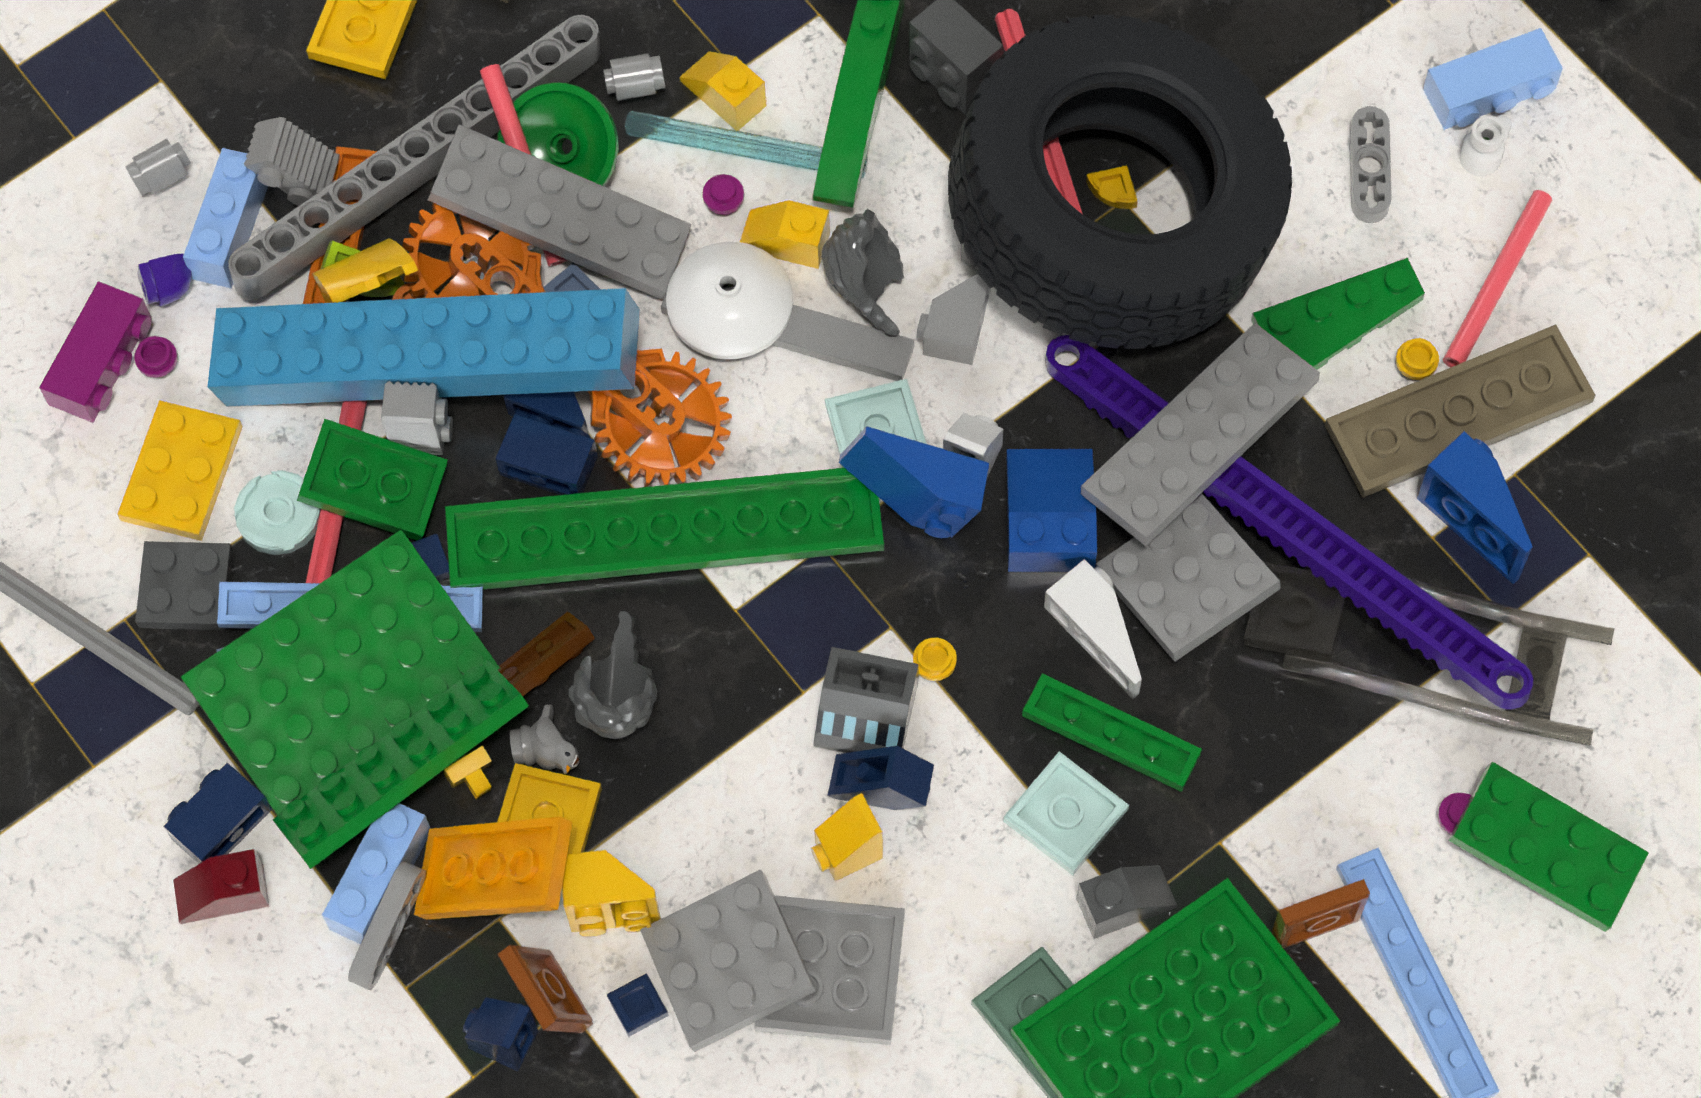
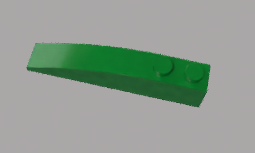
(857, 100)

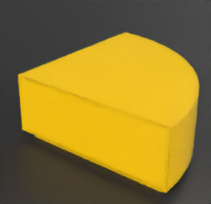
(1113, 187)

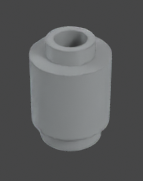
(634, 76)
(158, 167)

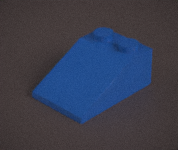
(918, 480)
(1474, 501)
(1046, 514)

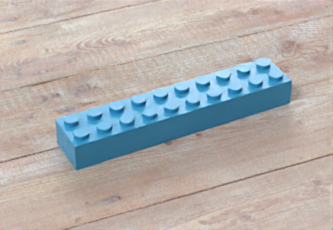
(455, 342)

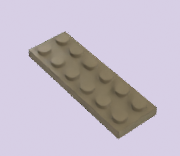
(1483, 396)

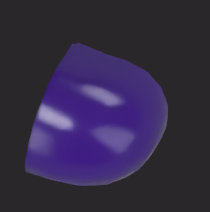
(164, 279)

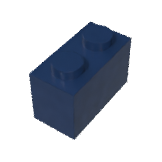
(546, 455)
(217, 815)

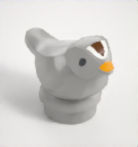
(543, 745)

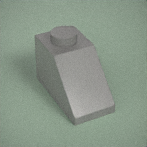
(955, 322)

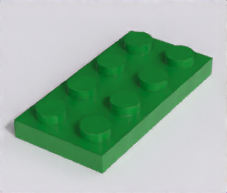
(1548, 846)

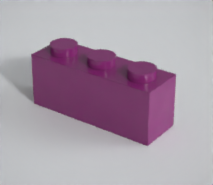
(96, 352)

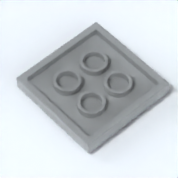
(1189, 578)
(727, 960)
(853, 965)

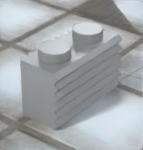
(290, 160)
(416, 417)

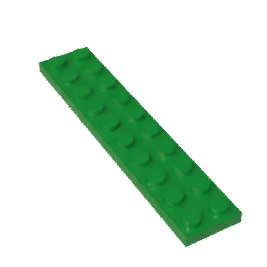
(661, 529)

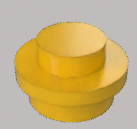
(1417, 359)
(935, 659)

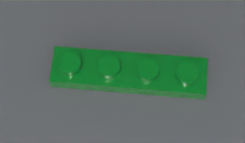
(1111, 732)

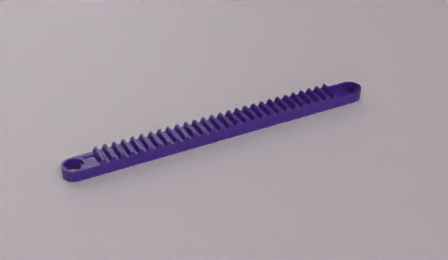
(1309, 538)

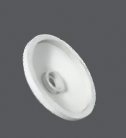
(731, 321)

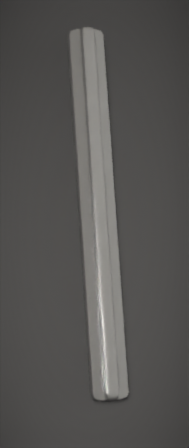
(96, 640)

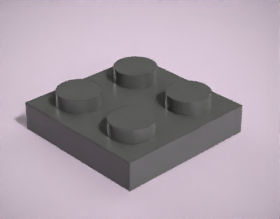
(182, 584)

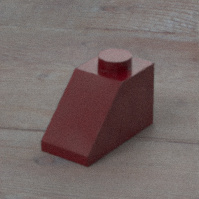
(221, 887)

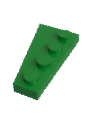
(1342, 313)

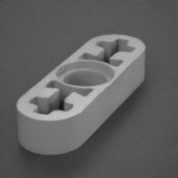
(1361, 179)
(386, 925)

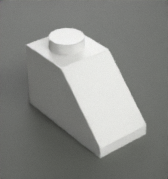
(975, 438)

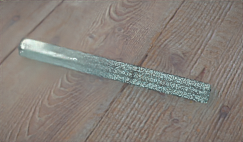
(725, 140)

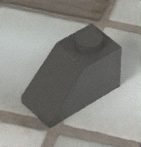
(1124, 898)

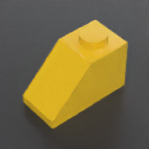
(727, 87)
(789, 231)
(848, 839)

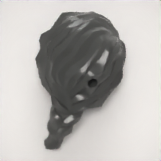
(861, 263)
(615, 692)

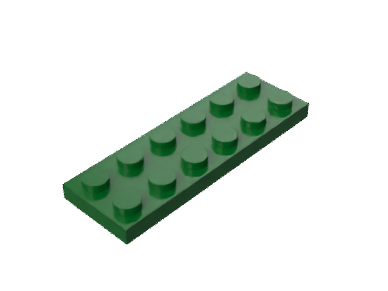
(399, 763)

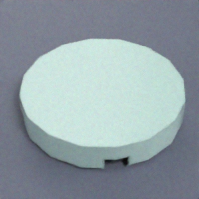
(272, 516)

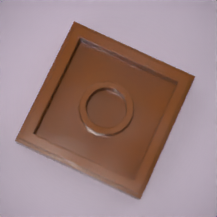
(1320, 914)
(546, 989)

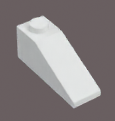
(1091, 615)

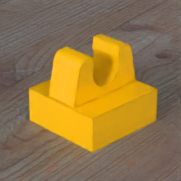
(470, 771)

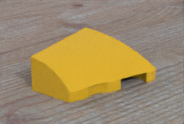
(364, 271)

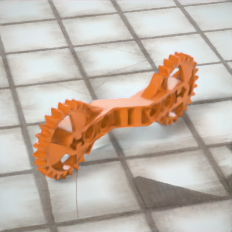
(654, 376)

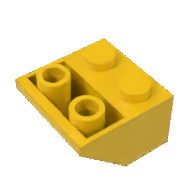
(605, 895)

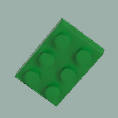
(372, 480)

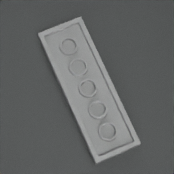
(559, 212)
(1200, 434)

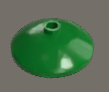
(564, 112)

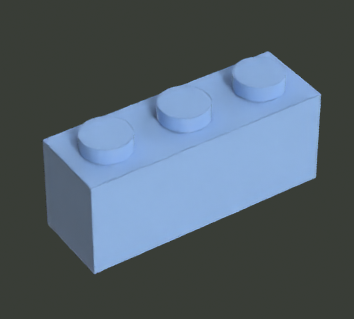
(1492, 79)
(224, 219)
(388, 842)

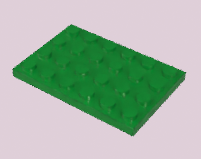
(336, 670)
(1180, 1012)

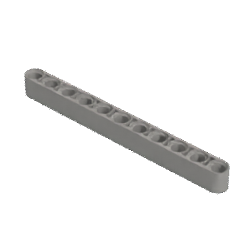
(396, 161)

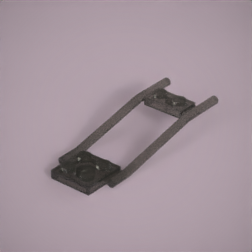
(1306, 622)

